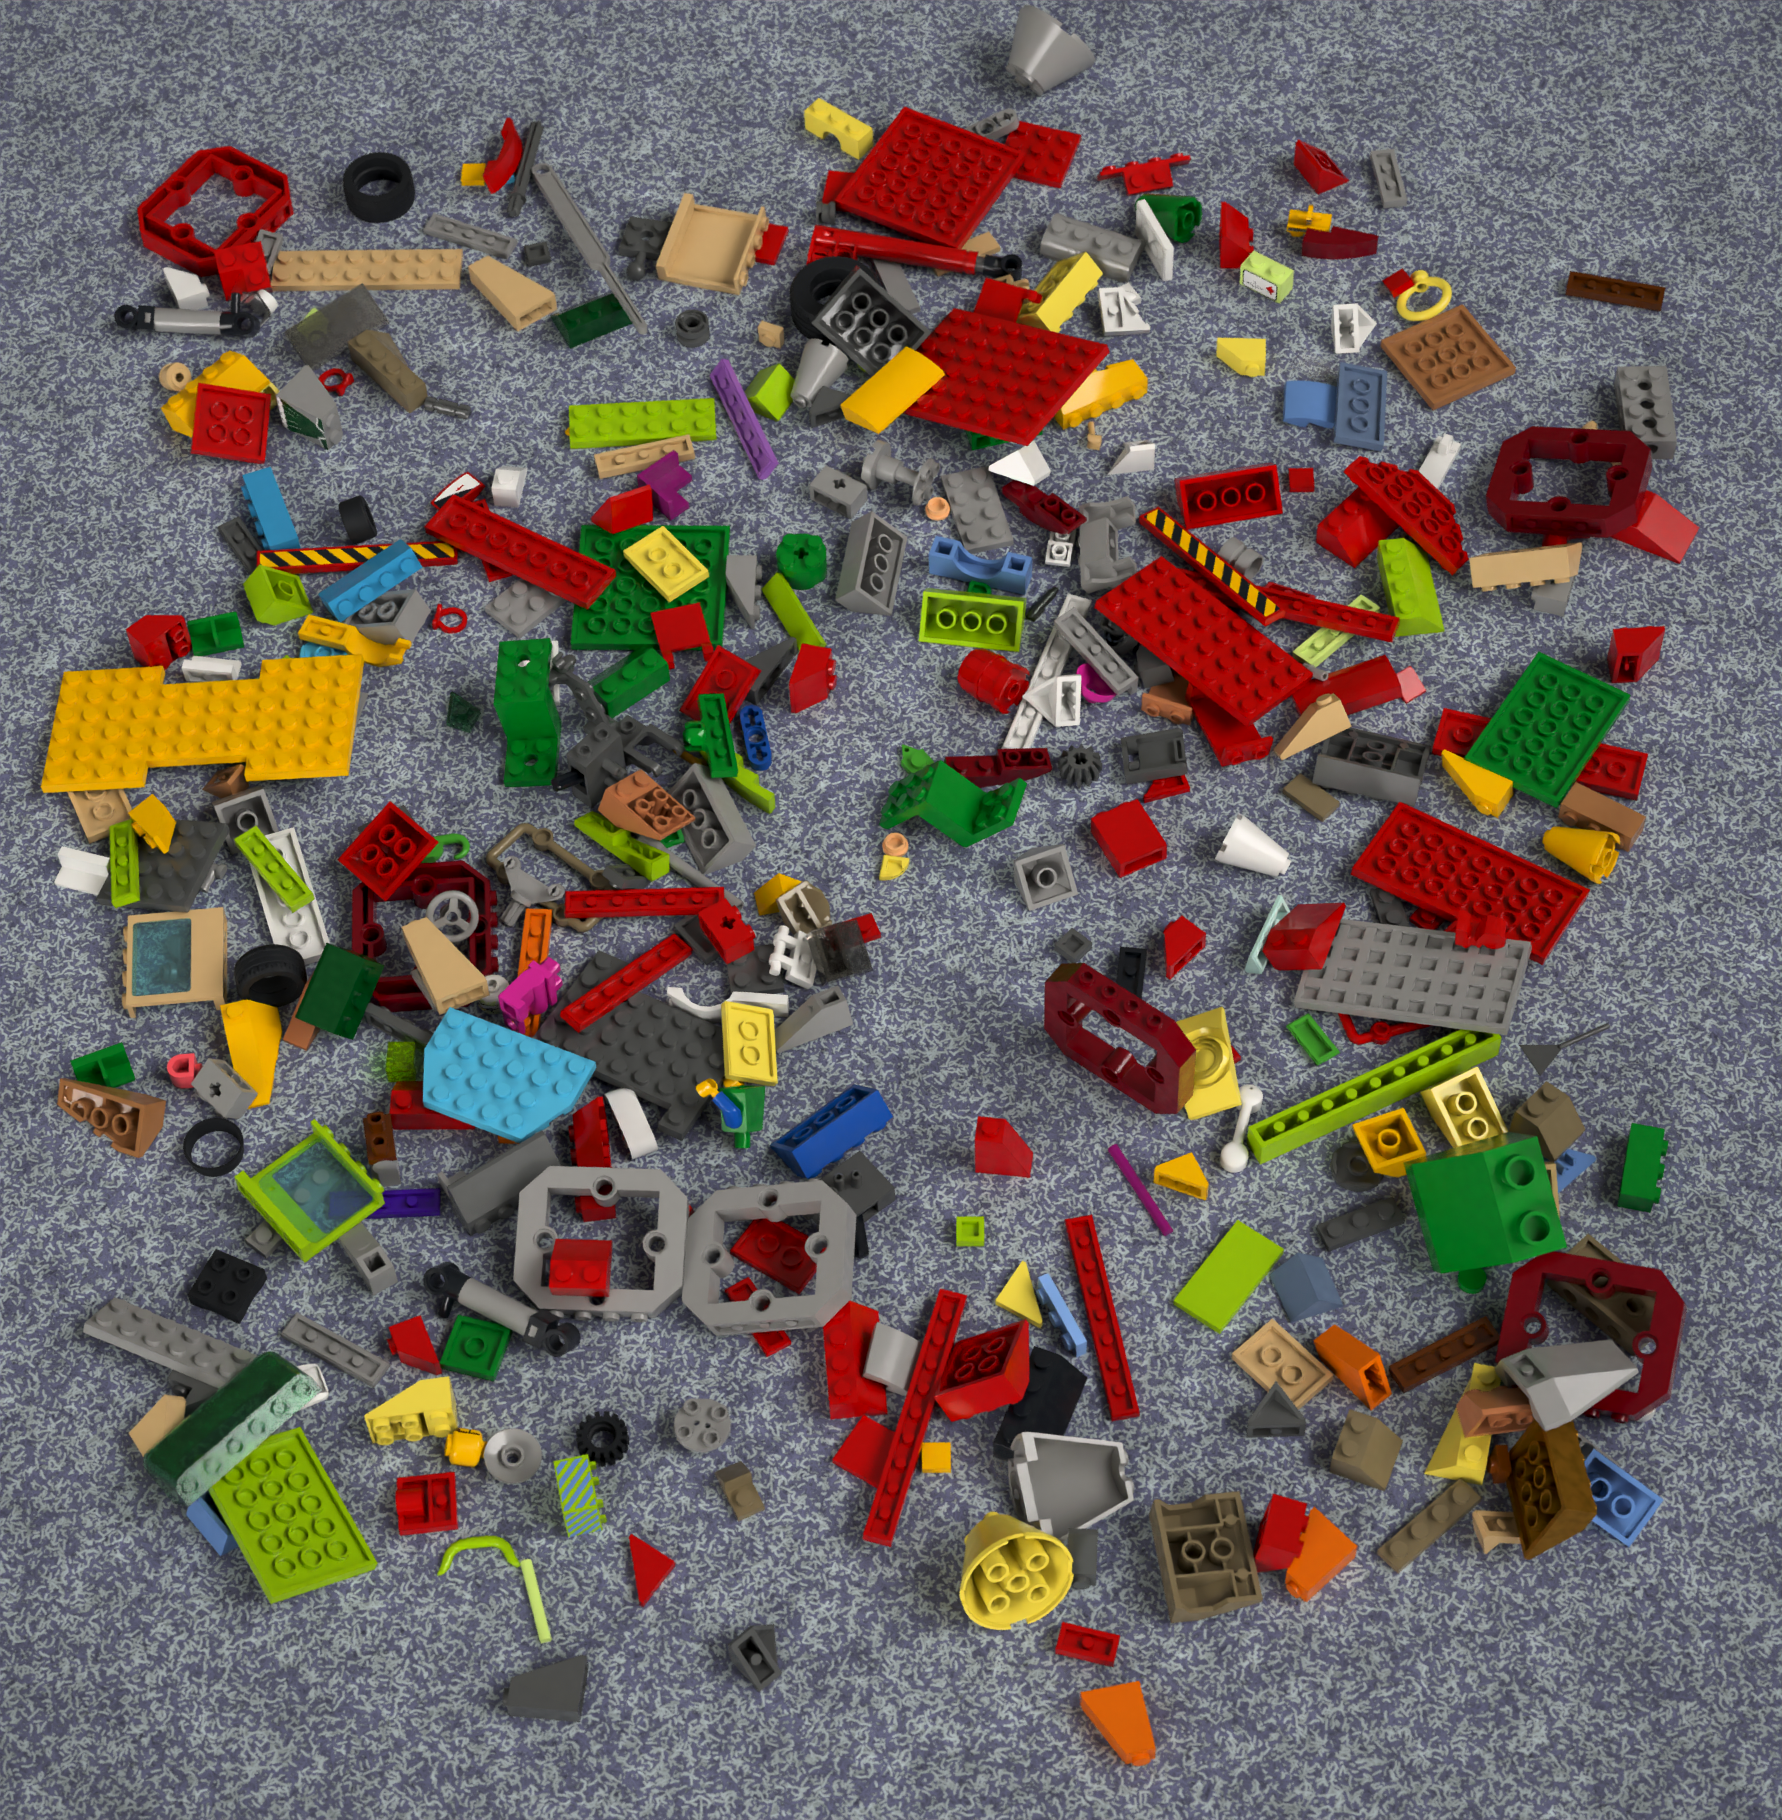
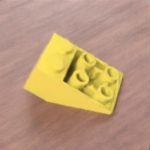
(416, 1412)

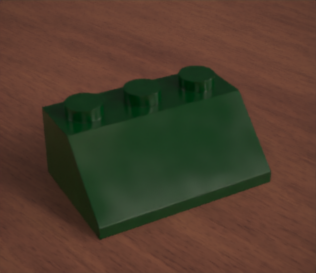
(590, 319)
(339, 991)

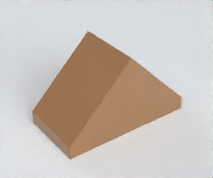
(231, 782)

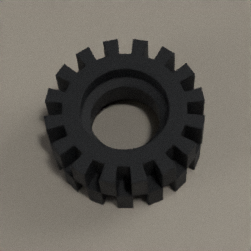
(602, 1423)

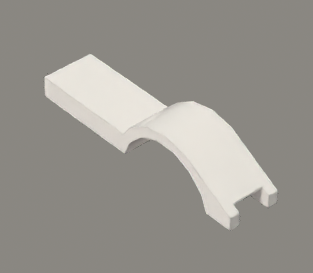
(712, 1014)

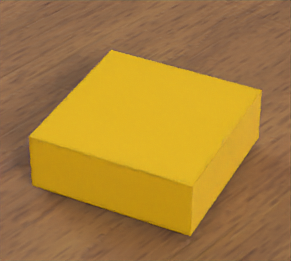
(473, 174)
(936, 1457)

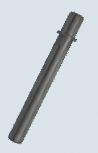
(517, 196)

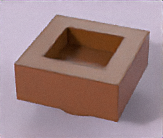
(1499, 1464)

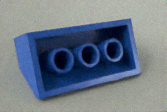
(832, 1131)

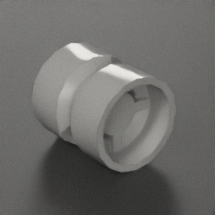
(1244, 560)

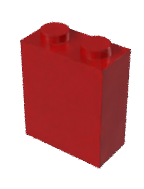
(1128, 838)

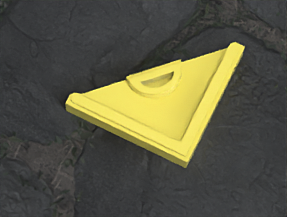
(1019, 1297)

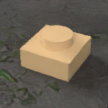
(771, 335)

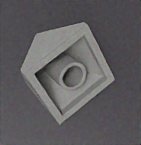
(1044, 876)

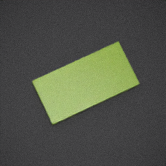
(1228, 1276)

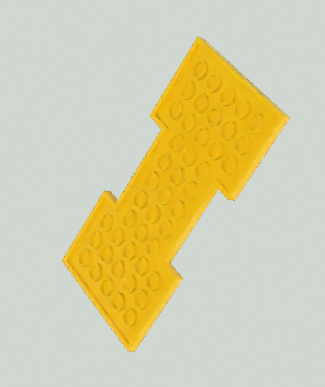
(283, 725)

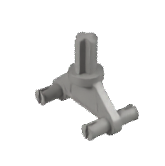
(526, 891)

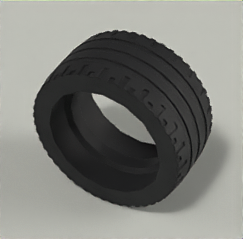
(378, 207)

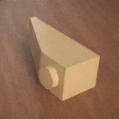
(1316, 724)

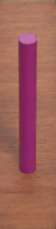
(1140, 1190)

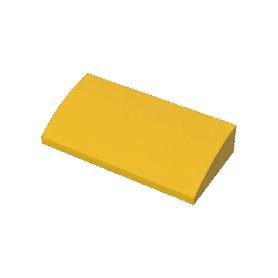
(891, 390)

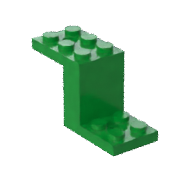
(527, 712)
(952, 804)

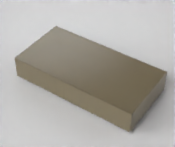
(1311, 797)

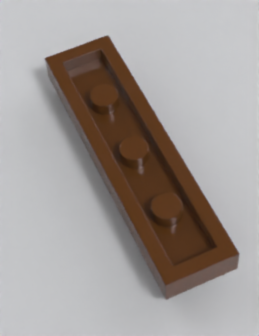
(1615, 291)
(1444, 1354)

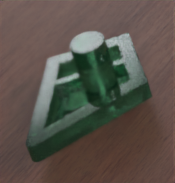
(461, 713)

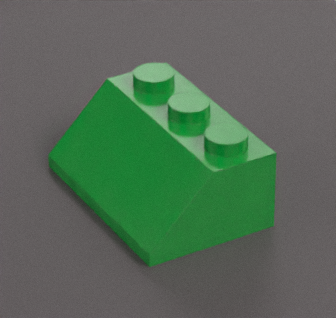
(630, 680)

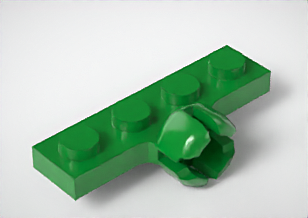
(712, 736)

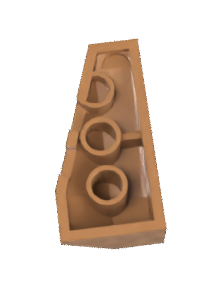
(120, 1114)

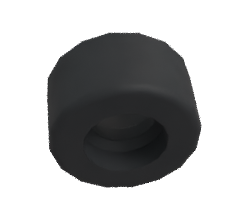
(357, 519)

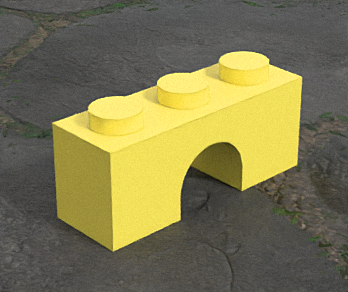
(853, 135)

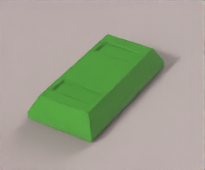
(1313, 1039)

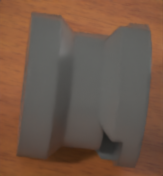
(828, 212)

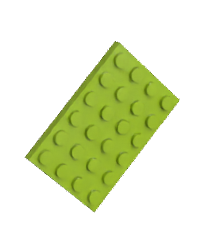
(290, 1519)

